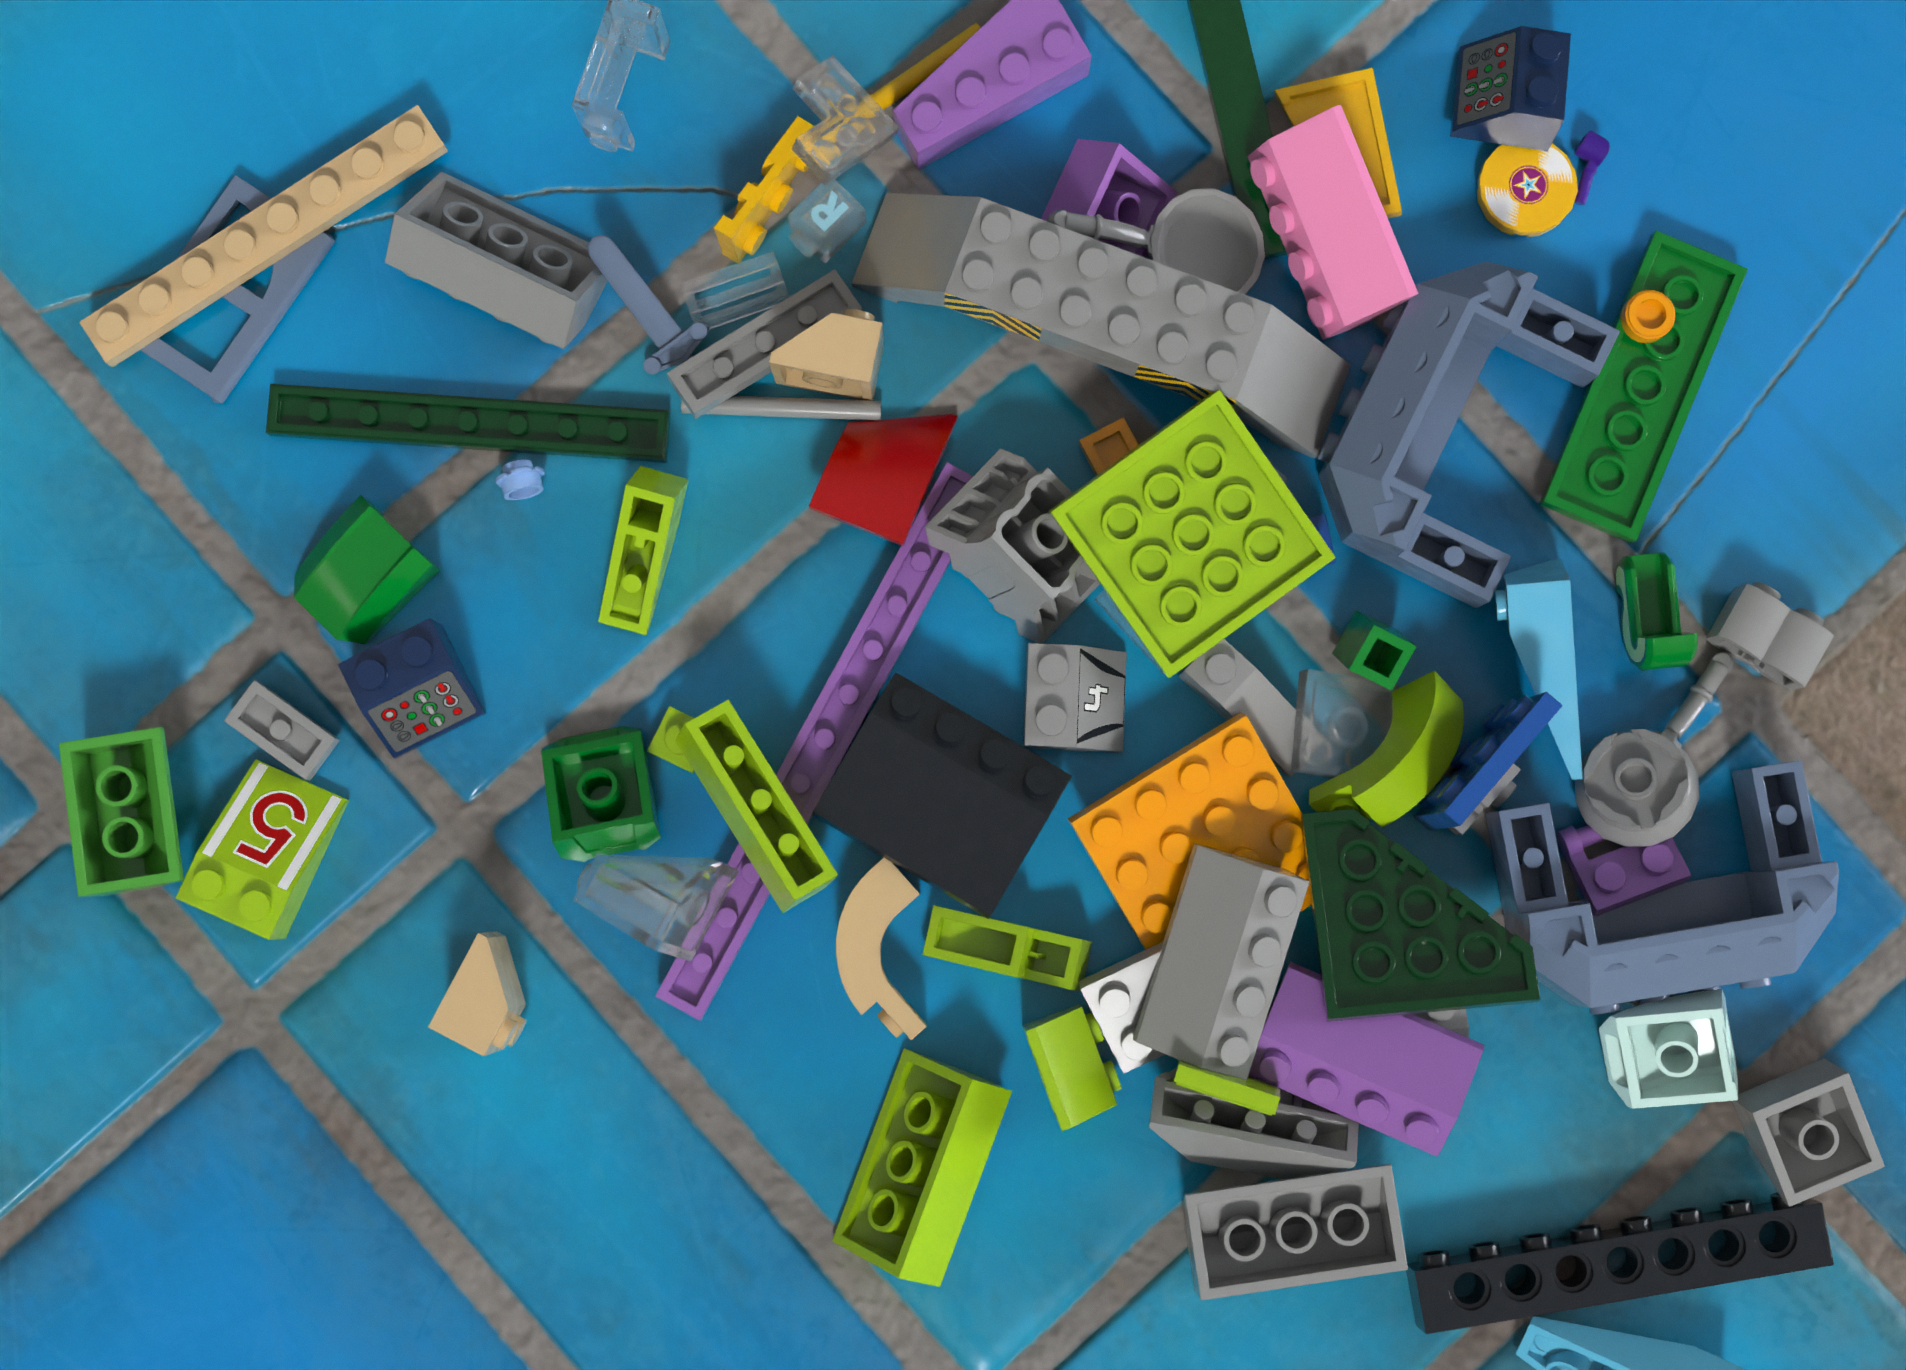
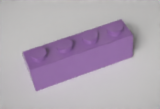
(1377, 1071)

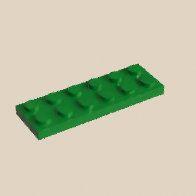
(1643, 393)

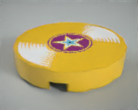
(1526, 189)

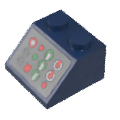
(1512, 88)
(412, 687)

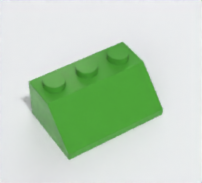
(121, 812)

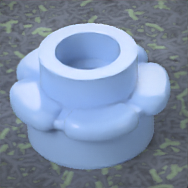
(520, 480)

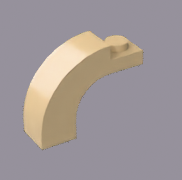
(860, 931)

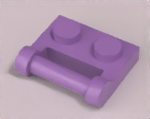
(1623, 873)

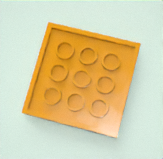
(1209, 794)

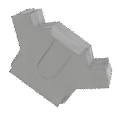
(1012, 545)

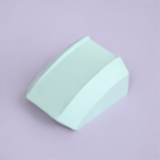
(1671, 1052)

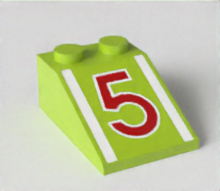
(263, 851)

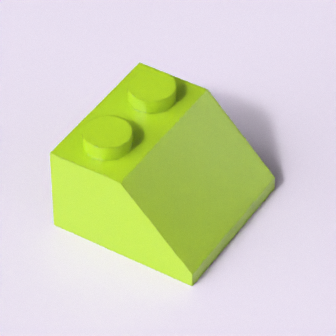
(1071, 1065)

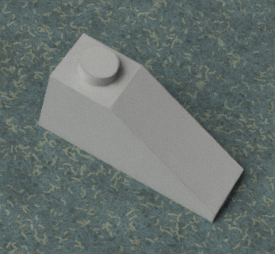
(1237, 686)

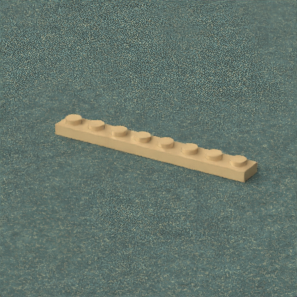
(263, 236)

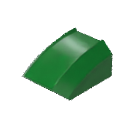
(360, 574)
(600, 794)

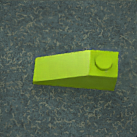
(642, 548)

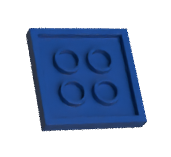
(1486, 760)

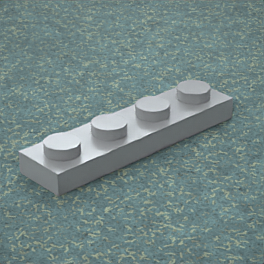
(745, 353)

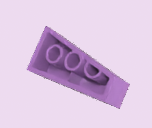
(997, 74)

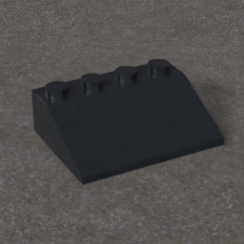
(941, 795)

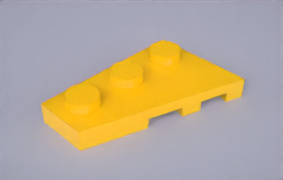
(1362, 108)
(758, 201)

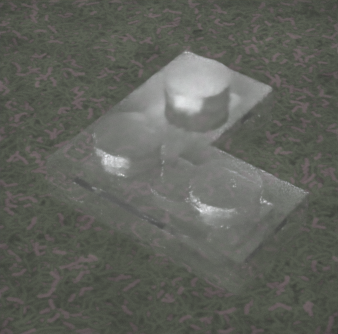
(849, 125)

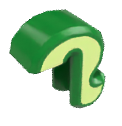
(1652, 613)

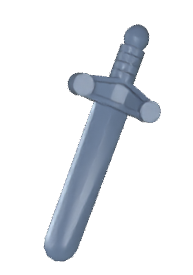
(671, 341)

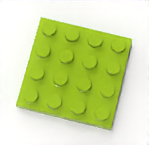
(1192, 533)

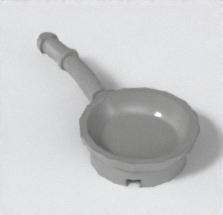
(1194, 233)
(1640, 781)

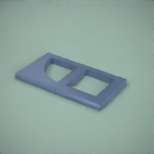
(286, 283)

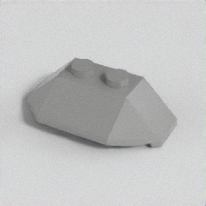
(1214, 1132)

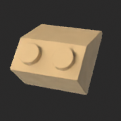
(833, 356)
(483, 999)

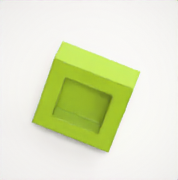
(664, 741)

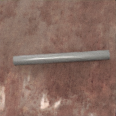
(796, 408)

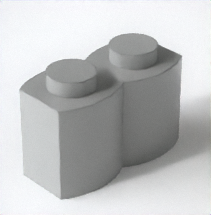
(1770, 635)

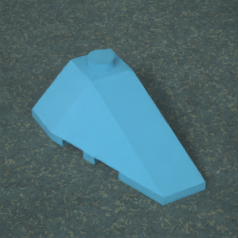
(1541, 627)
(1572, 1346)

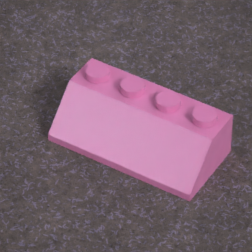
(1331, 223)

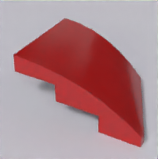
(882, 473)

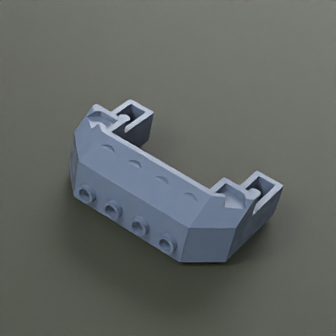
(1413, 401)
(1686, 936)

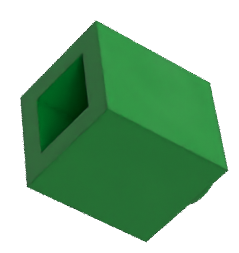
(1374, 650)

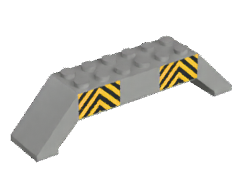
(1106, 309)

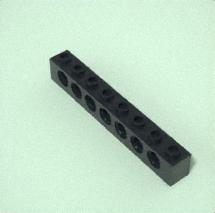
(1798, 1245)

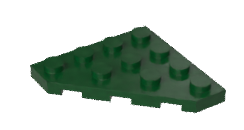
(1398, 933)

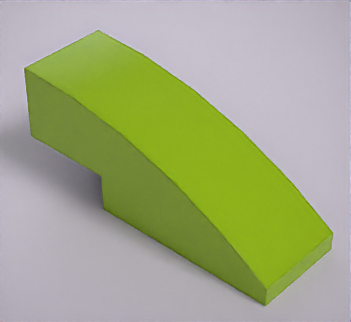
(1007, 948)

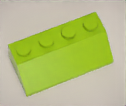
(921, 1168)

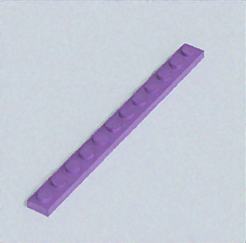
(824, 739)

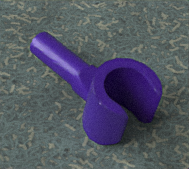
(1592, 149)

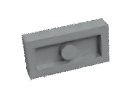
(282, 730)

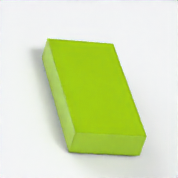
(1235, 1090)

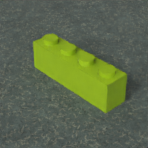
(755, 806)

